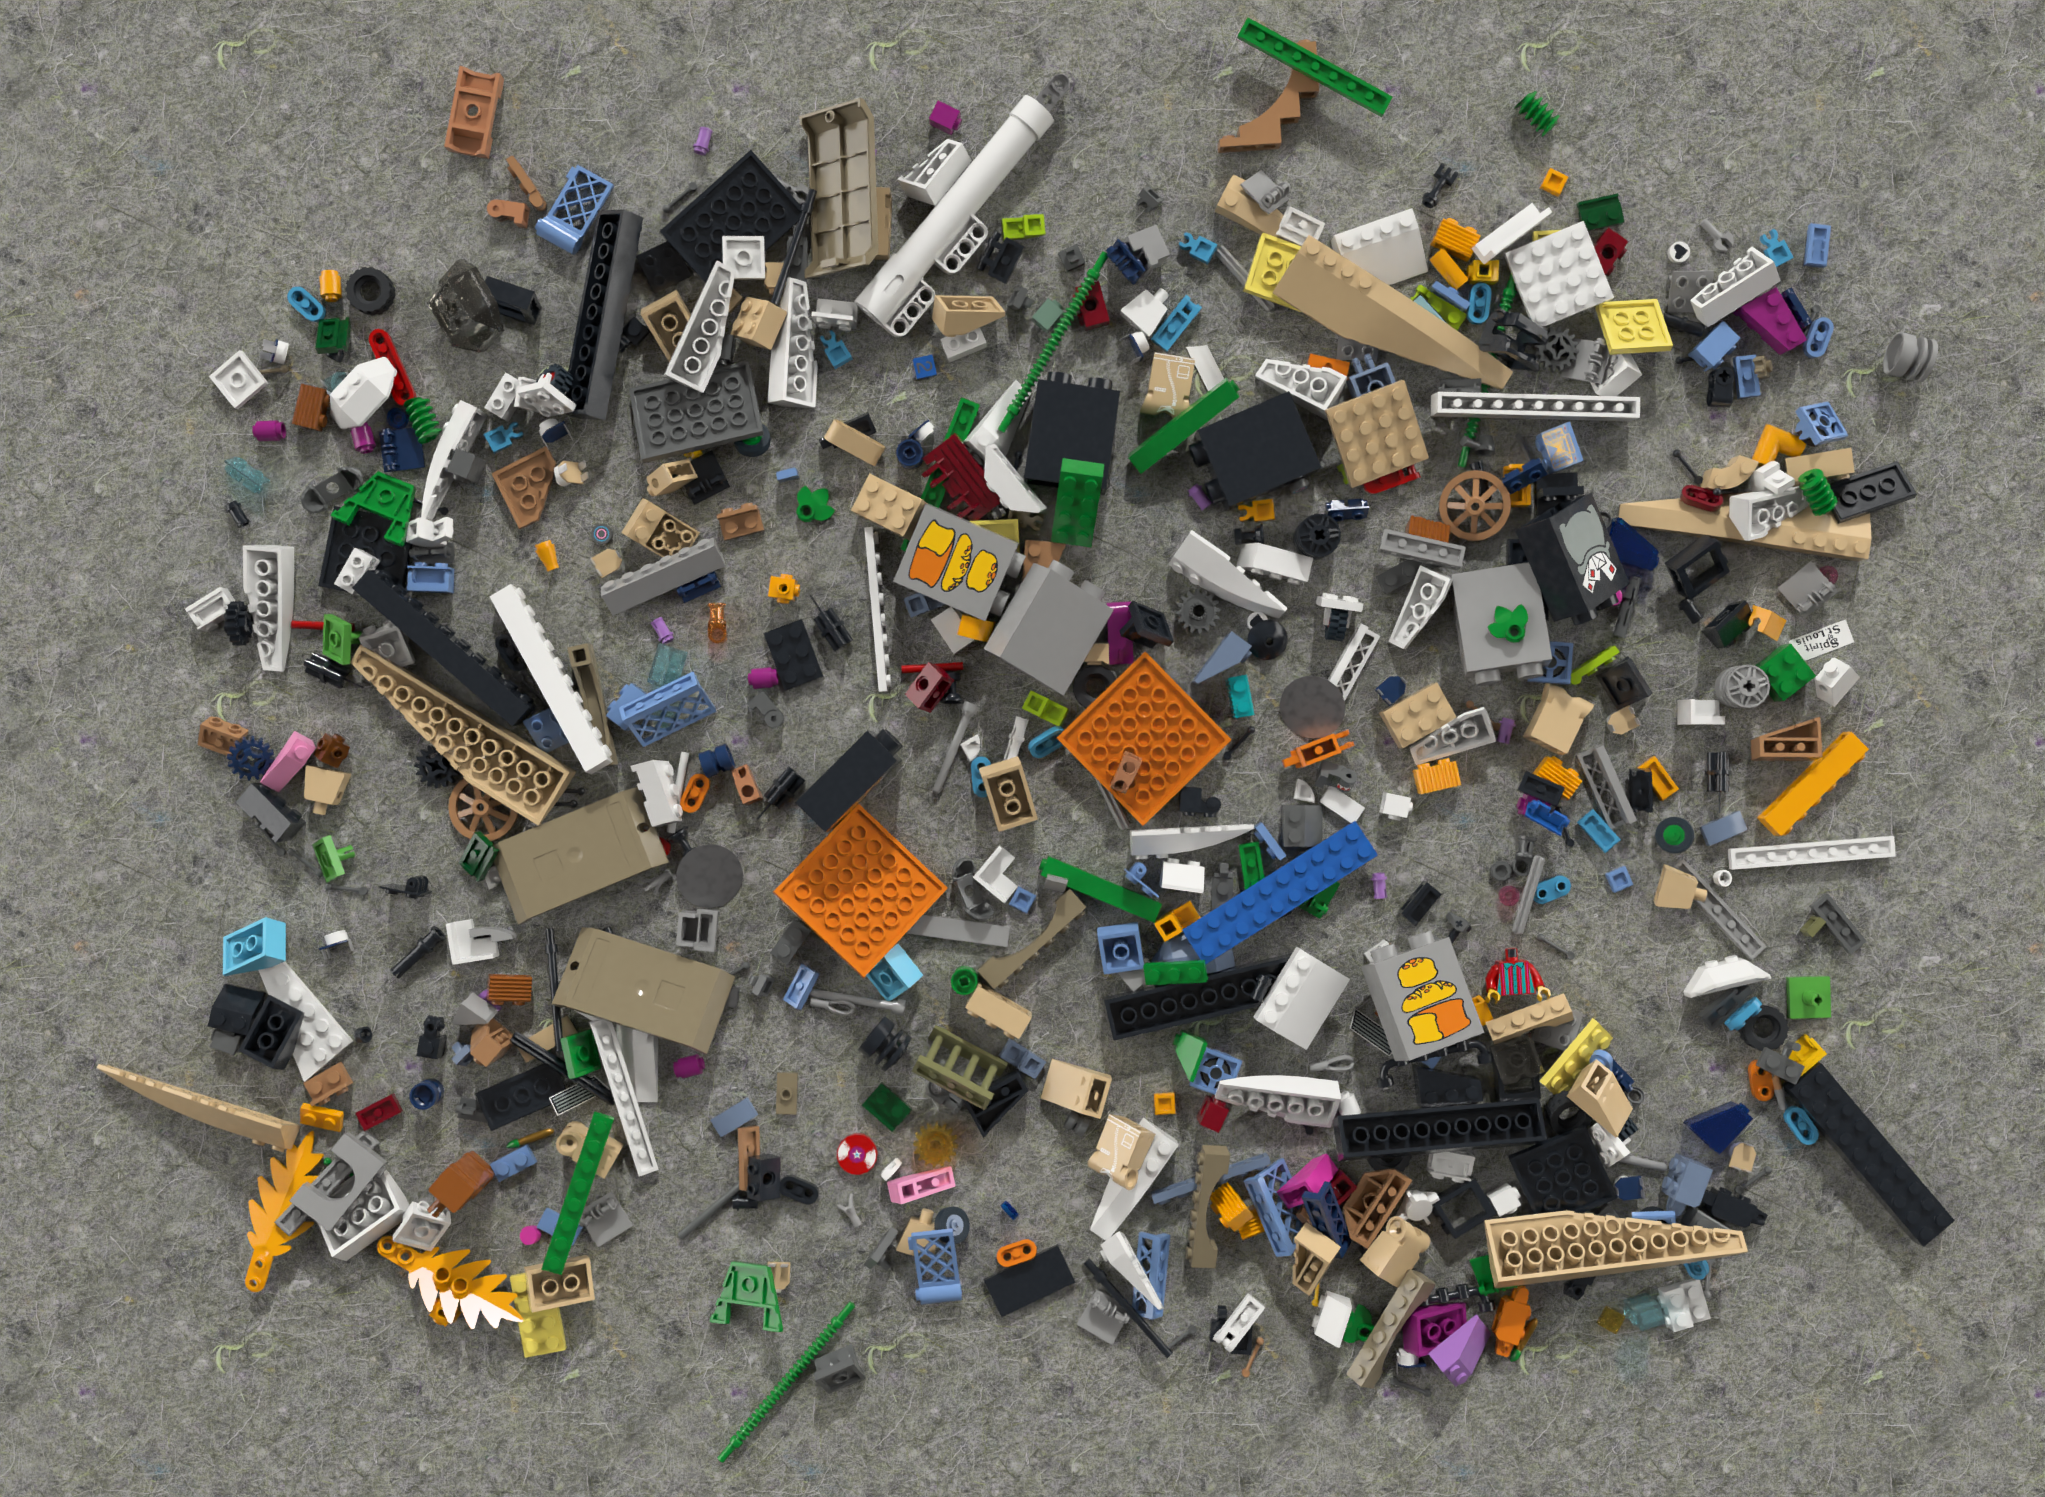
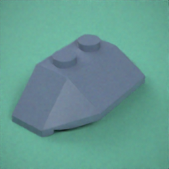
(1180, 950)

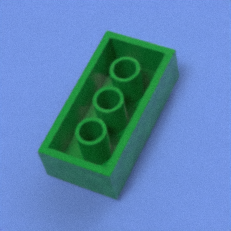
(1077, 502)

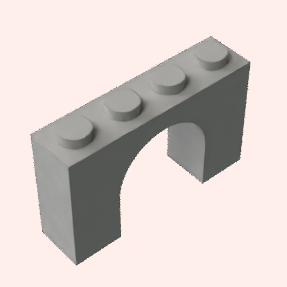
(329, 1210)

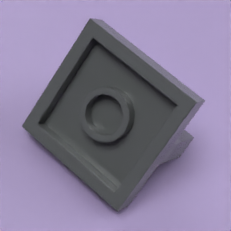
(838, 1369)

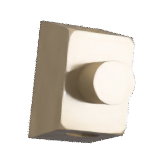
(661, 479)
(324, 787)
(1677, 889)
(917, 1225)

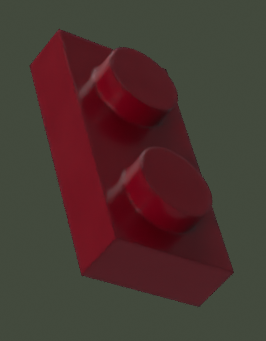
(379, 1112)

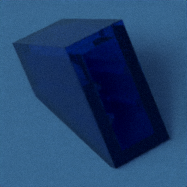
(1632, 547)
(1720, 1125)

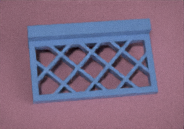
(660, 700)
(1269, 1212)

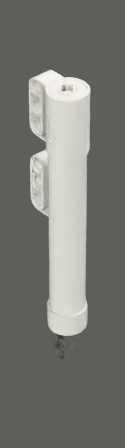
(954, 217)

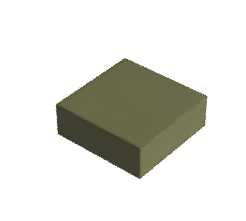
(1812, 926)

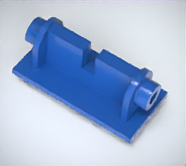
(1539, 813)

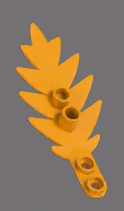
(275, 1201)
(453, 1283)

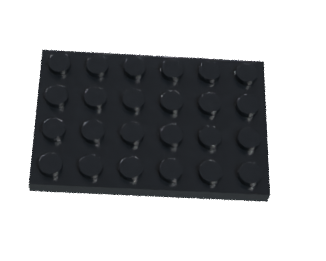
(739, 203)

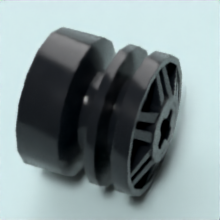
(1305, 535)
(885, 1044)

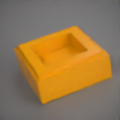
(1554, 182)
(1164, 1103)

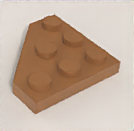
(526, 485)

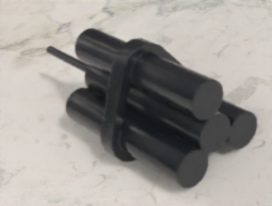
(832, 628)
(327, 670)
(1718, 773)
(783, 789)

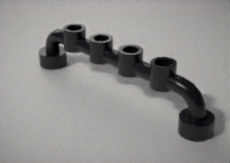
(1483, 1058)
(1461, 1292)

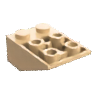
(659, 530)
(1076, 1088)
(1601, 1097)

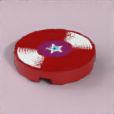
(857, 1153)

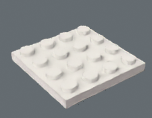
(1559, 275)

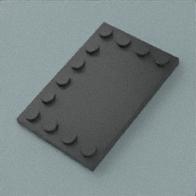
(683, 420)

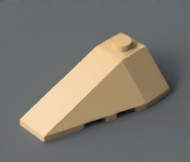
(1244, 210)

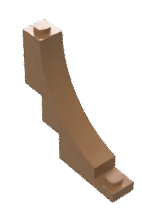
(1265, 130)

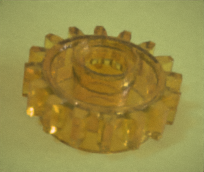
(932, 1155)

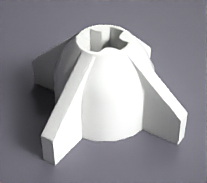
(1417, 1205)

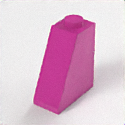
(1308, 1179)

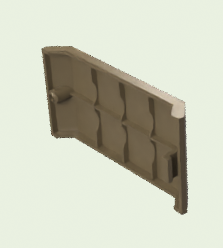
(845, 182)
(578, 854)
(644, 989)

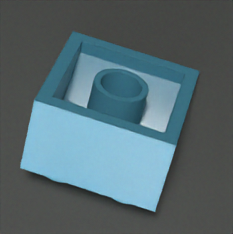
(894, 973)

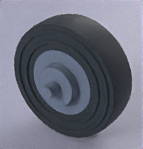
(953, 1218)

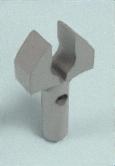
(793, 190)
(1717, 236)

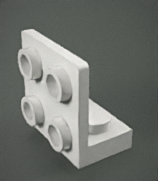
(836, 314)

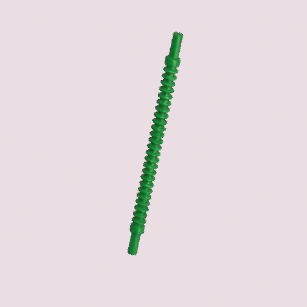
(1092, 275)
(1508, 294)
(736, 1440)

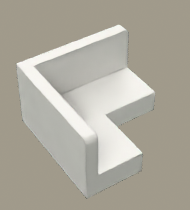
(1619, 374)
(1699, 712)
(992, 876)
(467, 949)

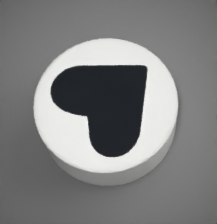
(1678, 252)
(1255, 618)

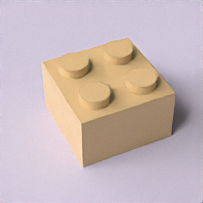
(758, 323)

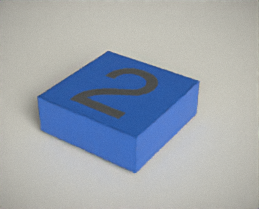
(924, 367)

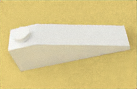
(1309, 386)
(1762, 510)
(1461, 734)
(1122, 1257)

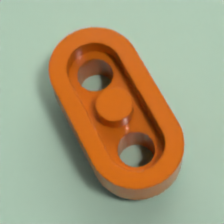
(694, 792)
(1760, 1081)
(1017, 1253)

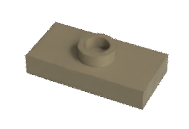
(787, 1093)

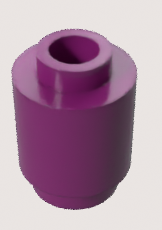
(269, 430)
(363, 439)
(763, 678)
(689, 1066)

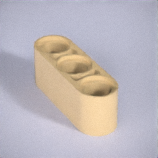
(854, 442)
(546, 1039)

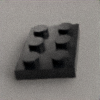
(793, 654)

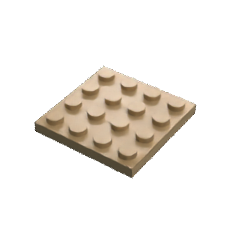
(1377, 433)

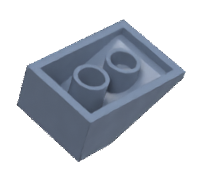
(1228, 653)

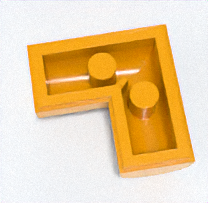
(1774, 441)

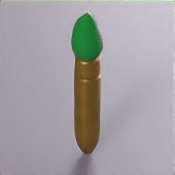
(516, 1143)
(1516, 1352)

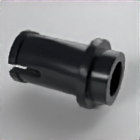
(237, 514)
(1690, 610)
(1261, 987)
(744, 1203)

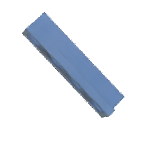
(1157, 1273)

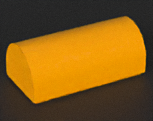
(1448, 269)

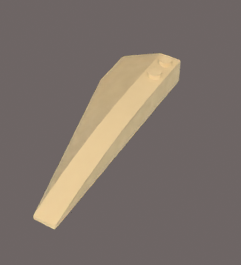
(214, 1112)

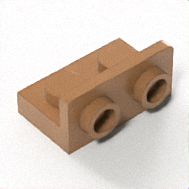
(740, 521)
(220, 735)
(328, 1083)

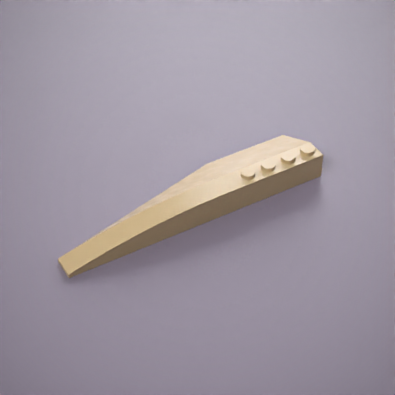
(1379, 316)
(1800, 533)
(472, 743)
(1590, 1245)

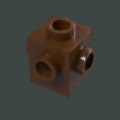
(332, 749)

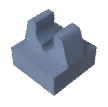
(462, 1053)

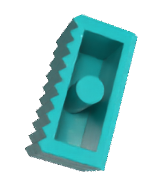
(1240, 696)

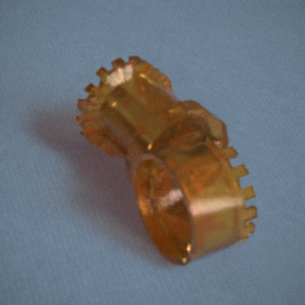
(717, 621)

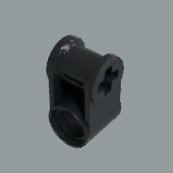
(1720, 391)

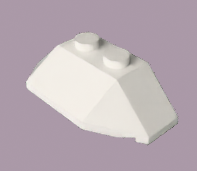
(362, 393)
(1008, 484)
(1723, 975)

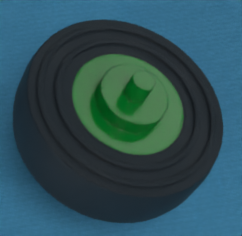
(754, 446)
(1674, 835)

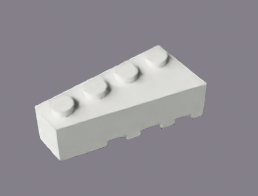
(1736, 287)

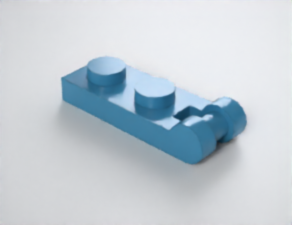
(1175, 324)

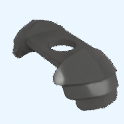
(316, 497)
(975, 906)

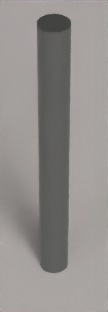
(709, 1211)

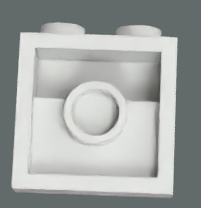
(389, 643)
(420, 1227)
(1683, 1304)

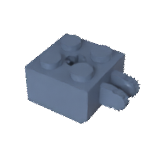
(1373, 377)
(1685, 1183)

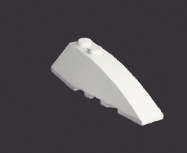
(1291, 1097)
(1117, 1200)

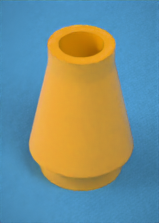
(547, 554)

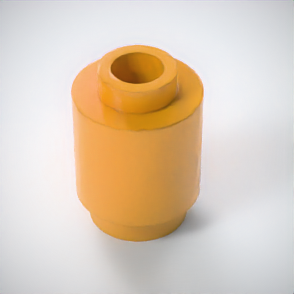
(330, 285)

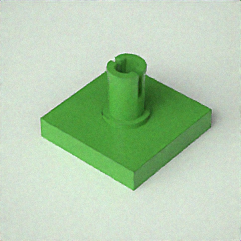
(338, 639)
(330, 858)
(1808, 997)

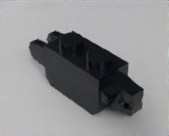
(1731, 1208)

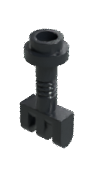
(1430, 199)

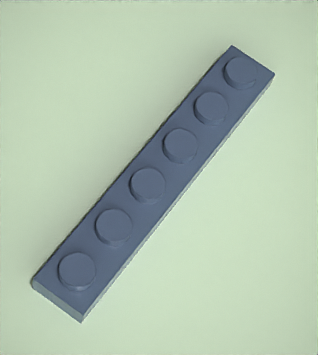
(1236, 1169)

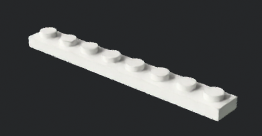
(878, 618)
(1811, 852)
(624, 1096)

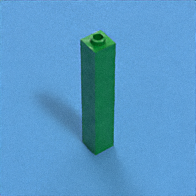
(1184, 425)
(1102, 889)

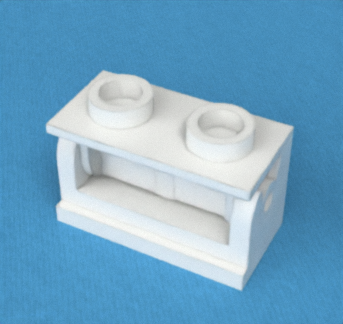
(963, 345)
(503, 398)
(354, 569)
(210, 609)
(948, 625)
(1454, 1164)

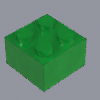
(1785, 672)

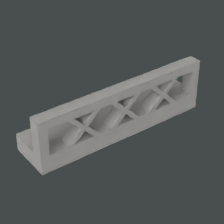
(1421, 549)
(1613, 784)

